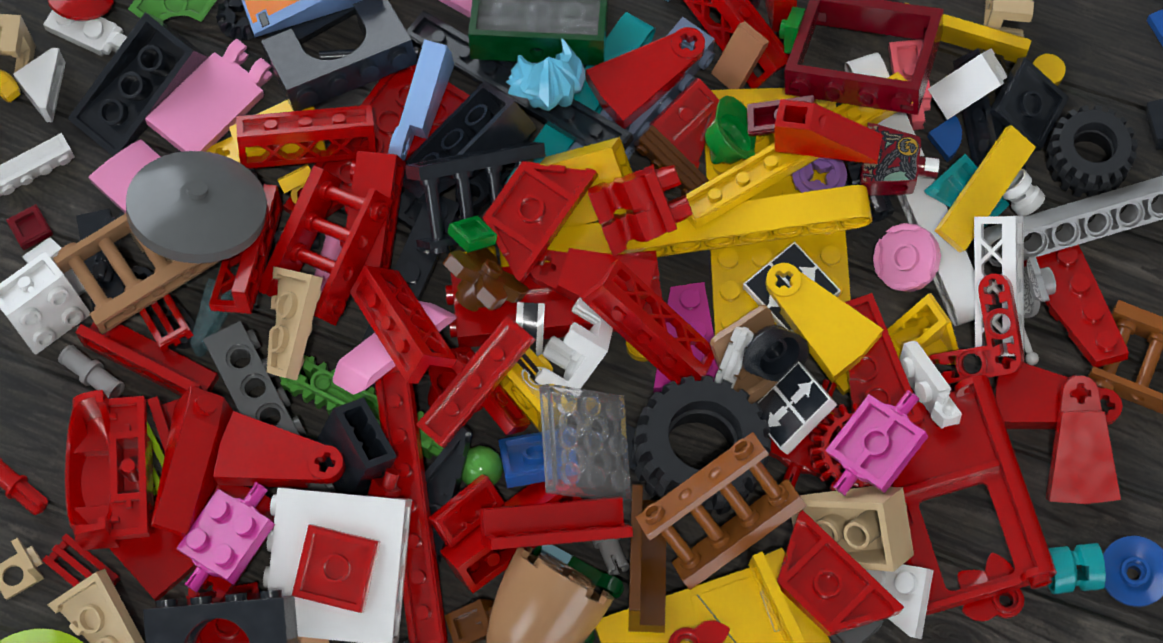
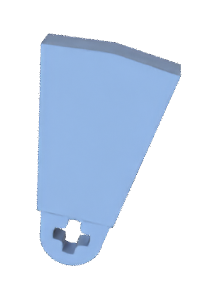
(424, 96)

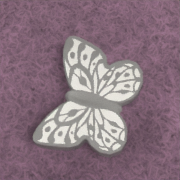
(1037, 286)

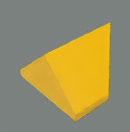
(926, 325)

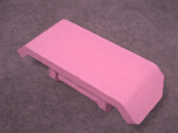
(371, 360)

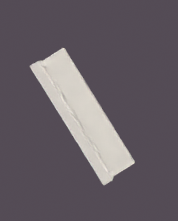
(1012, 267)

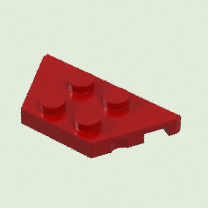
(534, 210)
(830, 583)

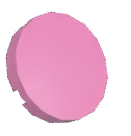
(907, 257)

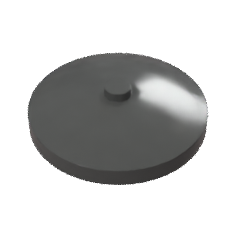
(196, 207)

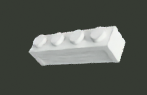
(33, 163)

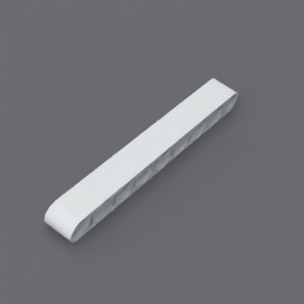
(955, 274)

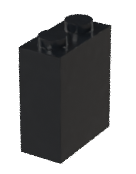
(362, 444)

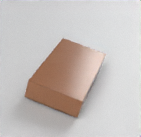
(740, 56)

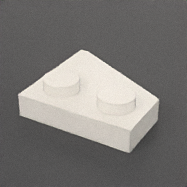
(912, 589)

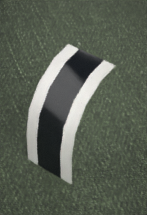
(531, 319)

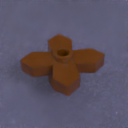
(483, 280)

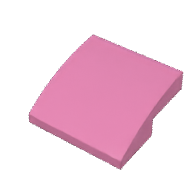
(117, 172)

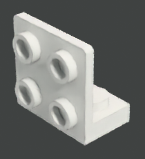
(41, 303)

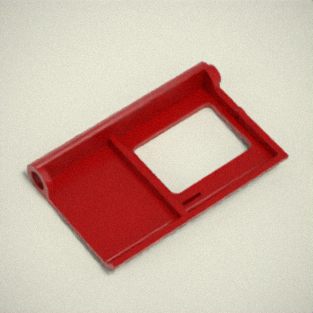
(963, 457)

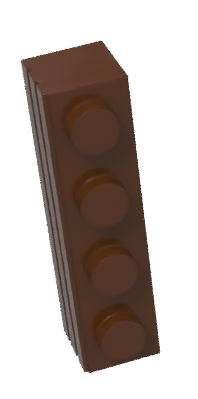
(664, 153)

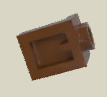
(470, 622)

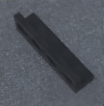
(980, 125)

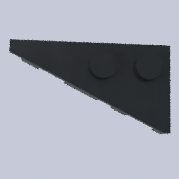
(445, 476)

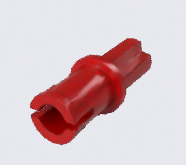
(19, 489)

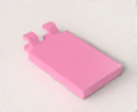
(210, 100)

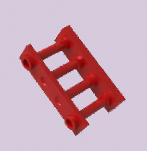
(308, 220)

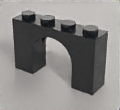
(313, 81)
(263, 619)

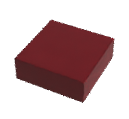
(29, 227)

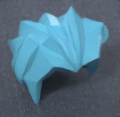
(548, 81)

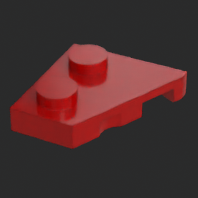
(687, 119)

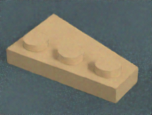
(294, 316)
(97, 611)

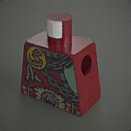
(897, 164)

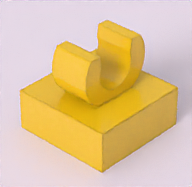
(294, 181)

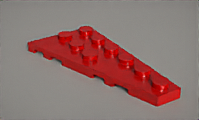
(387, 107)

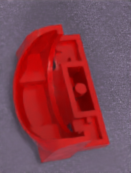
(108, 470)

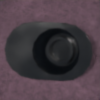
(774, 352)

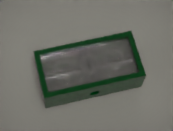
(535, 29)

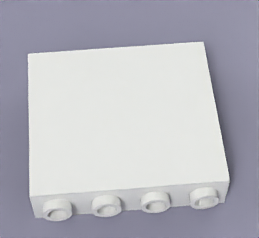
(354, 514)

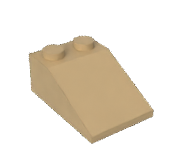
(865, 524)

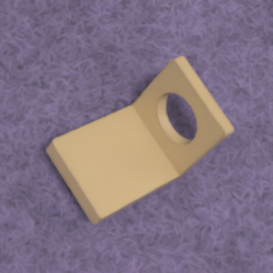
(28, 561)

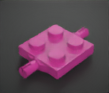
(876, 443)
(225, 536)

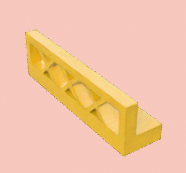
(791, 621)

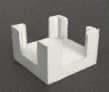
(579, 351)

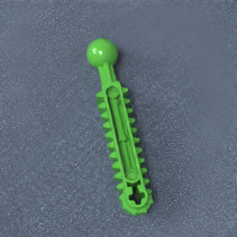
(324, 392)

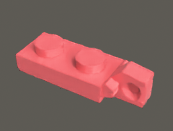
(903, 60)

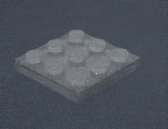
(584, 442)

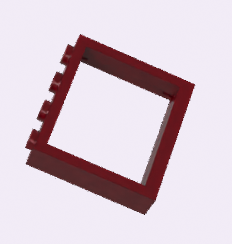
(860, 89)

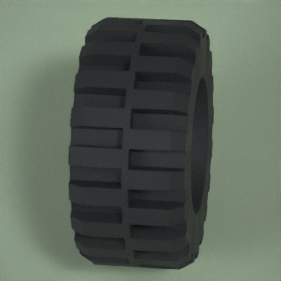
(694, 403)

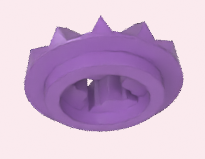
(835, 178)

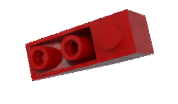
(819, 132)

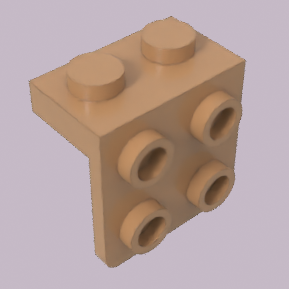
(755, 321)

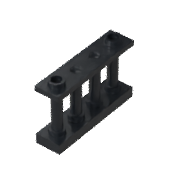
(460, 169)

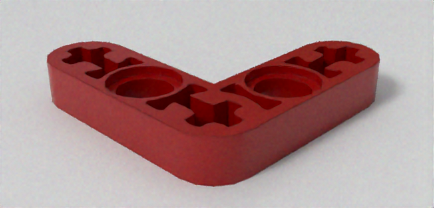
(989, 353)

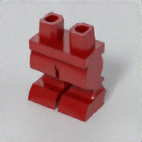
(647, 207)

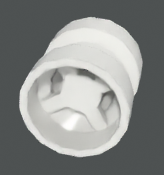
(1023, 195)

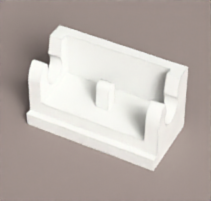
(968, 84)

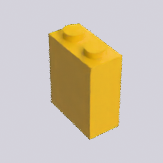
(606, 158)

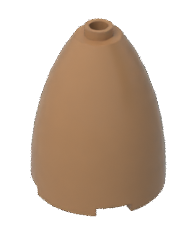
(544, 602)

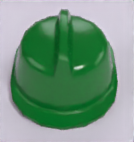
(728, 133)

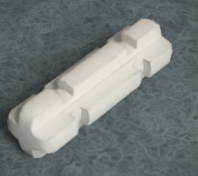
(733, 356)

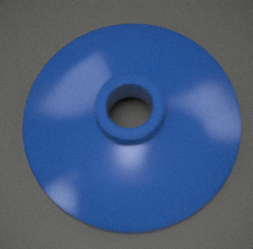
(1142, 556)

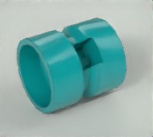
(1090, 571)

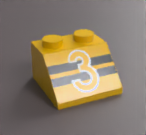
(522, 386)

